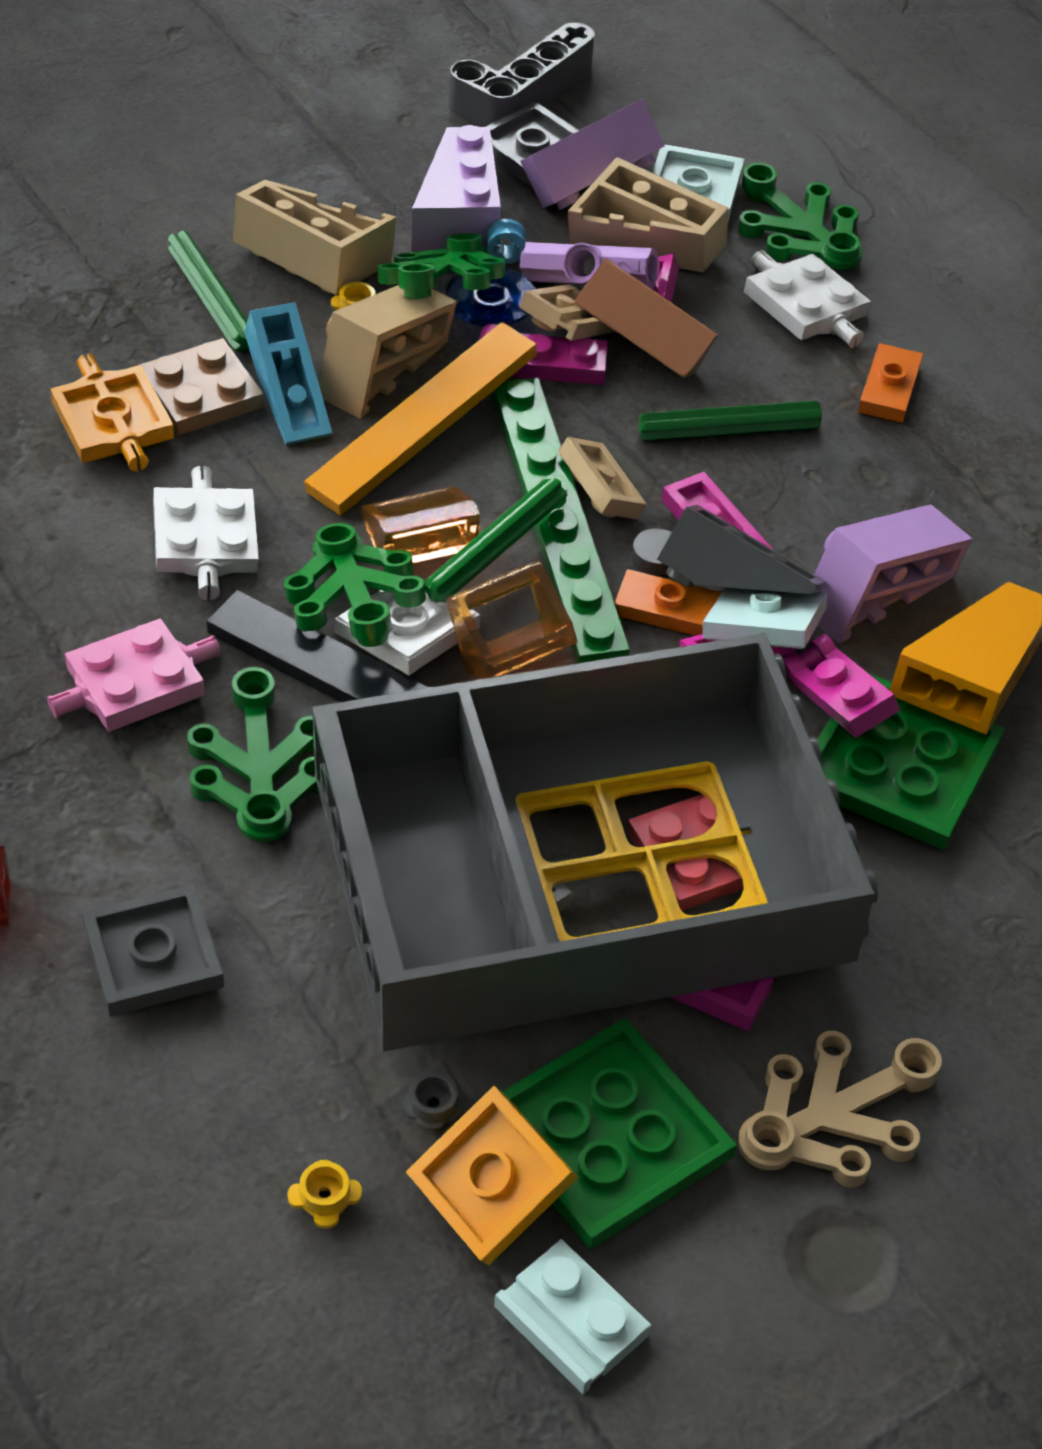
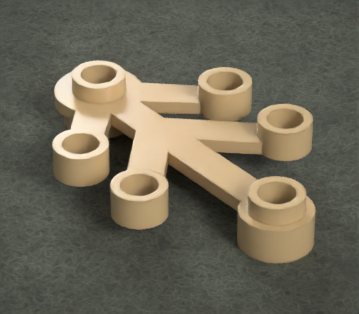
(836, 1111)

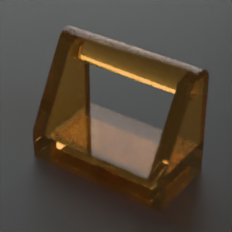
(423, 523)
(521, 646)

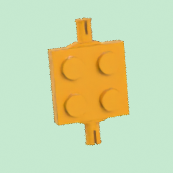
(111, 413)

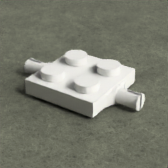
(807, 297)
(205, 531)

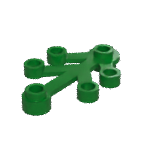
(837, 248)
(419, 270)
(369, 619)
(254, 694)

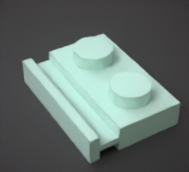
(572, 1316)

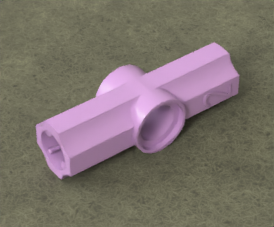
(565, 262)

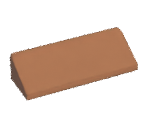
(646, 319)

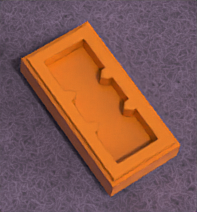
(890, 383)
(664, 602)

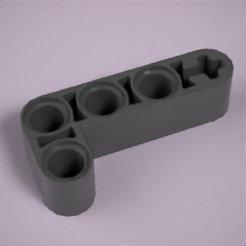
(536, 75)

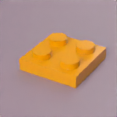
(491, 1175)

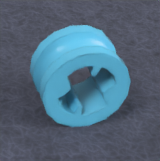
(506, 229)

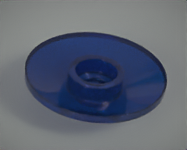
(494, 304)

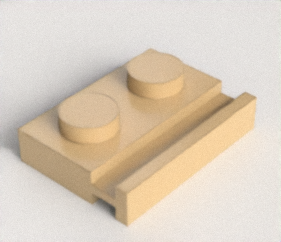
(556, 309)

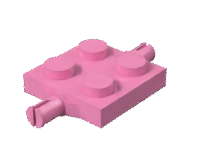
(134, 675)

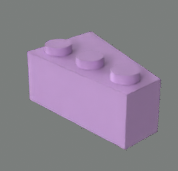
(579, 159)
(458, 190)
(886, 561)

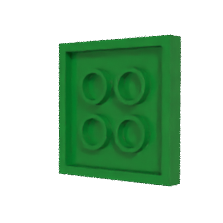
(909, 770)
(621, 1129)

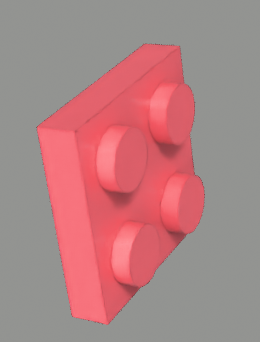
(695, 879)

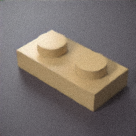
(602, 478)

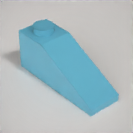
(287, 373)

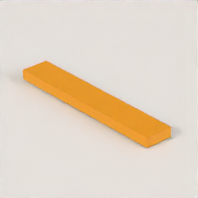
(420, 419)

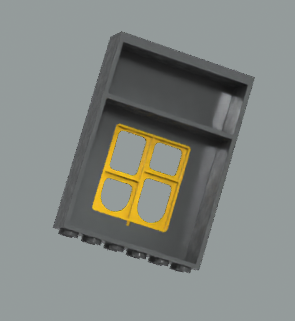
(448, 880)

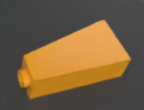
(973, 659)

